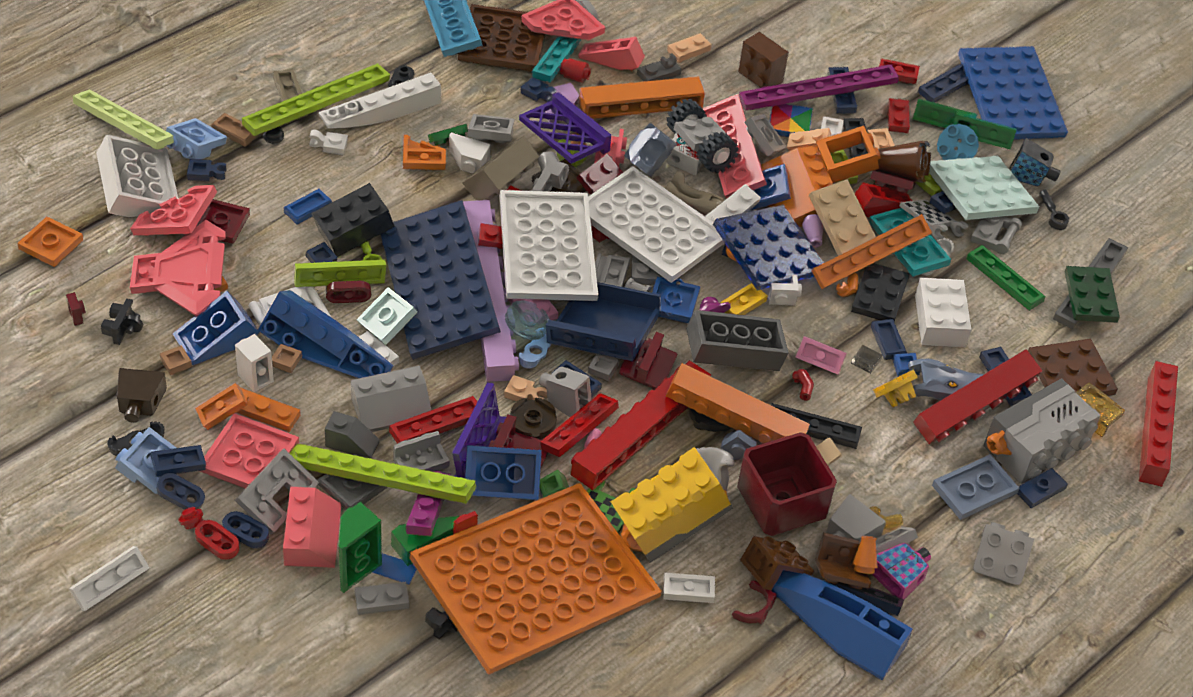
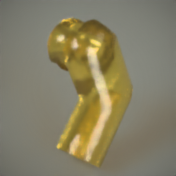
(891, 520)

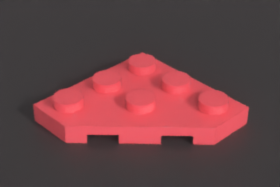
(564, 19)
(175, 214)

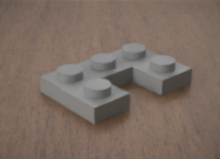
(258, 495)

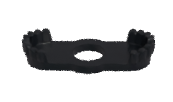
(117, 445)

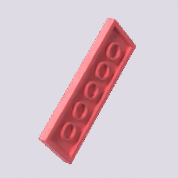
(747, 167)

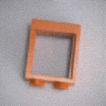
(854, 166)

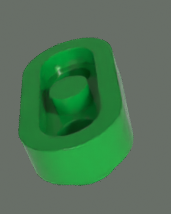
(440, 136)

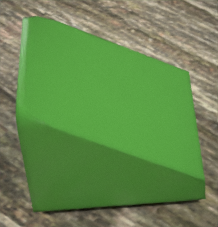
(553, 483)

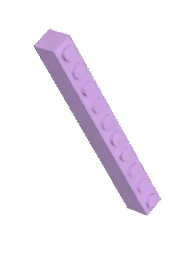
(496, 348)

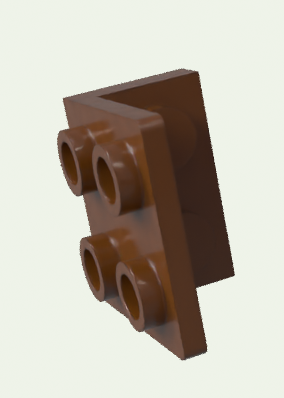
(768, 558)

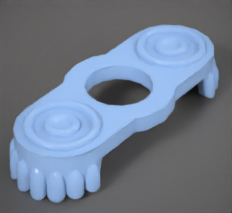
(530, 360)

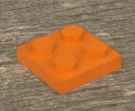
(50, 241)

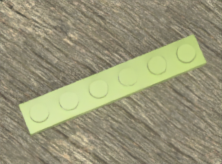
(123, 119)

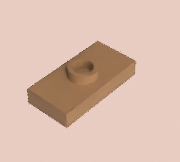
(233, 129)

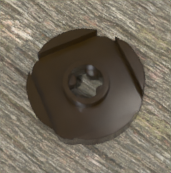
(540, 408)

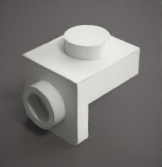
(785, 293)

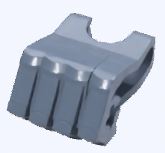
(650, 149)

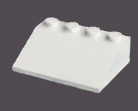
(134, 176)

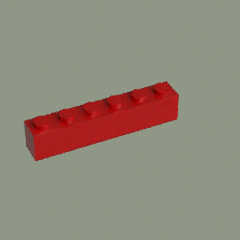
(977, 397)
(1158, 424)

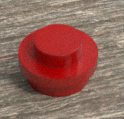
(191, 517)

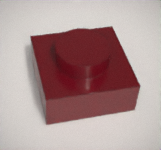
(75, 308)

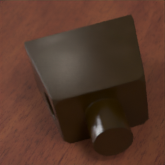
(139, 392)

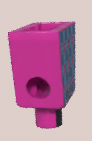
(902, 569)

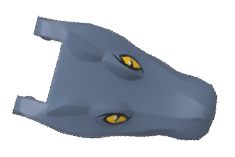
(939, 378)

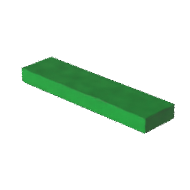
(1005, 277)

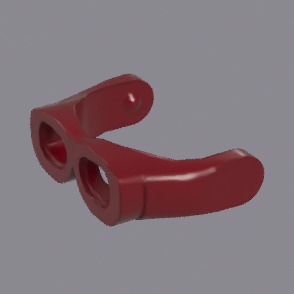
(759, 616)

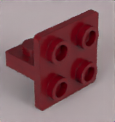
(651, 363)

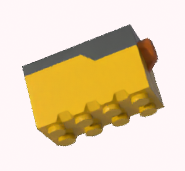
(671, 506)

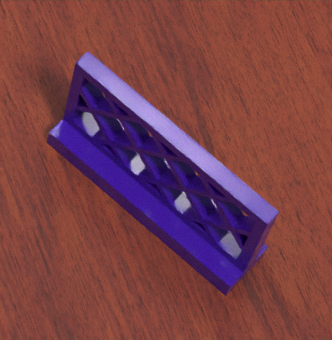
(575, 121)
(479, 429)

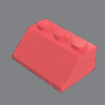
(311, 528)

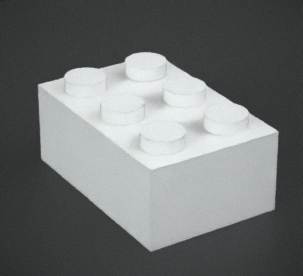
(942, 312)

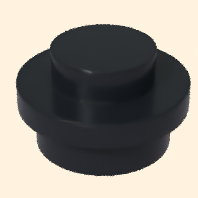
(274, 135)

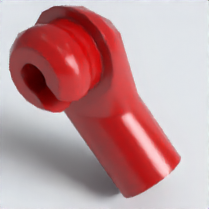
(807, 383)

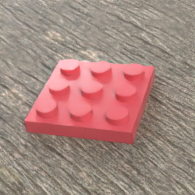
(245, 450)

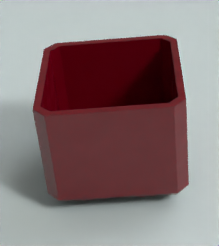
(788, 470)

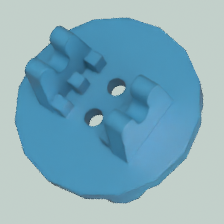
(949, 140)

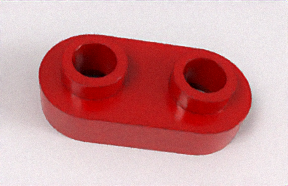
(220, 539)

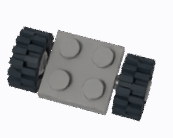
(703, 134)

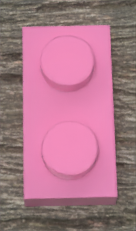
(821, 355)

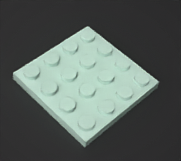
(982, 187)

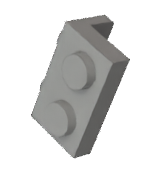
(421, 453)

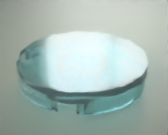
(526, 320)

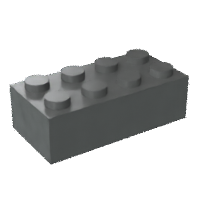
(737, 340)

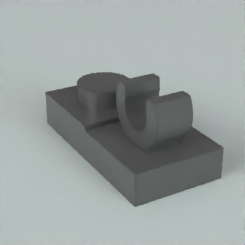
(660, 70)

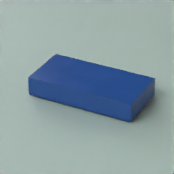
(302, 208)

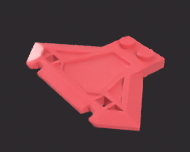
(185, 270)

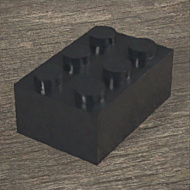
(353, 219)

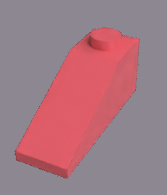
(616, 53)

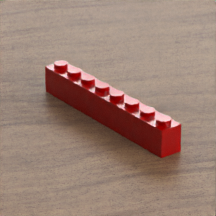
(628, 434)

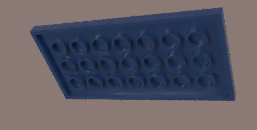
(442, 277)

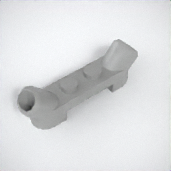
(553, 173)

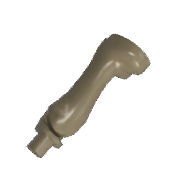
(699, 200)

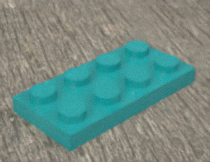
(918, 257)

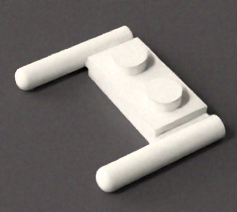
(261, 308)

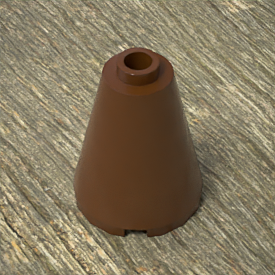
(906, 160)

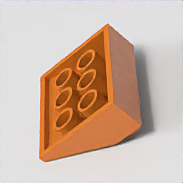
(805, 174)

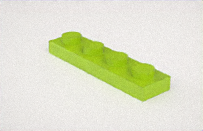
(327, 272)

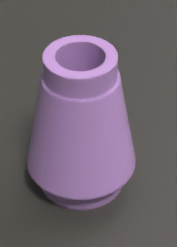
(813, 229)

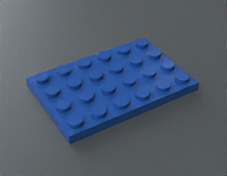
(1013, 90)

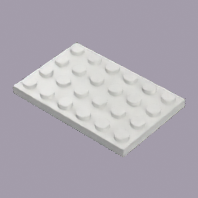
(652, 224)
(547, 245)

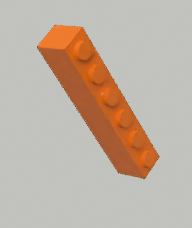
(639, 97)
(732, 406)

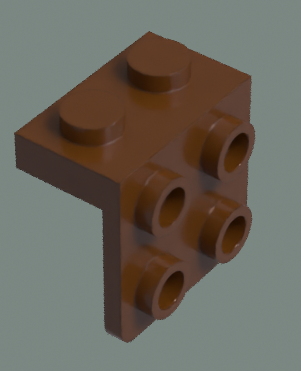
(836, 560)

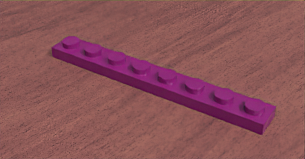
(818, 87)

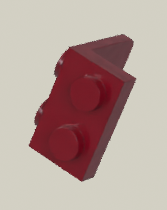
(509, 438)

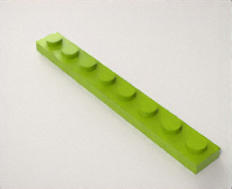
(315, 99)
(384, 473)

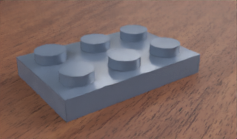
(975, 487)

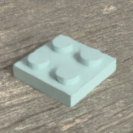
(387, 315)

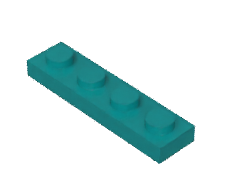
(551, 61)

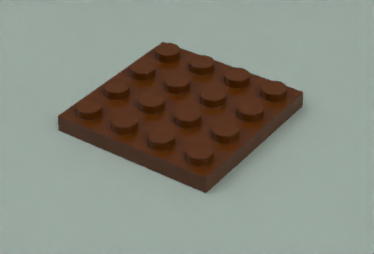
(504, 39)

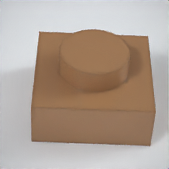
(286, 358)
(175, 360)

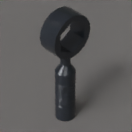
(1055, 214)

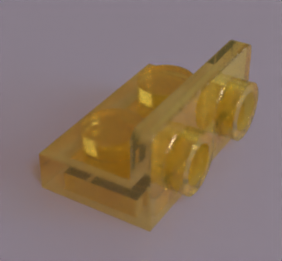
(1105, 406)

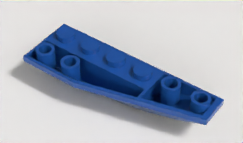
(320, 337)
(845, 622)

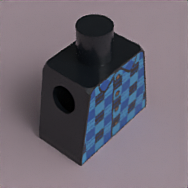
(1033, 164)

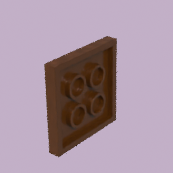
(1075, 363)

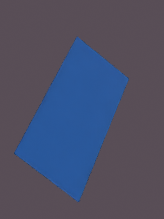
(395, 569)

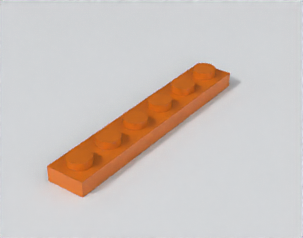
(871, 251)

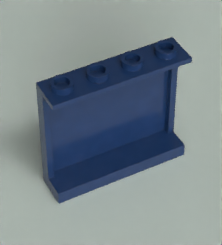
(610, 326)

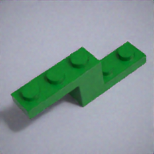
(943, 116)

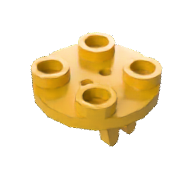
(898, 389)

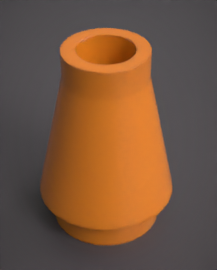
(866, 556)

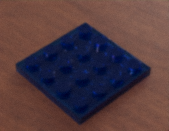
(768, 246)

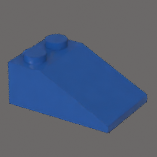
(215, 329)
(504, 472)

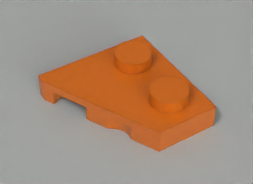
(423, 155)

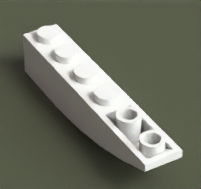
(385, 104)

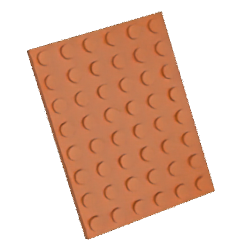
(534, 577)

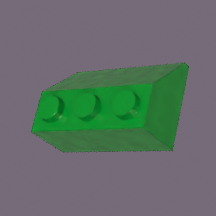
(358, 545)

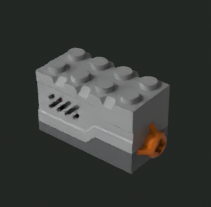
(1041, 431)

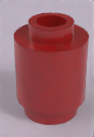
(575, 70)

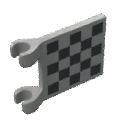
(935, 219)

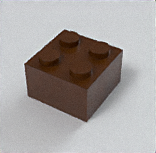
(763, 61)

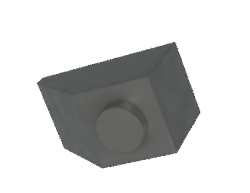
(350, 436)

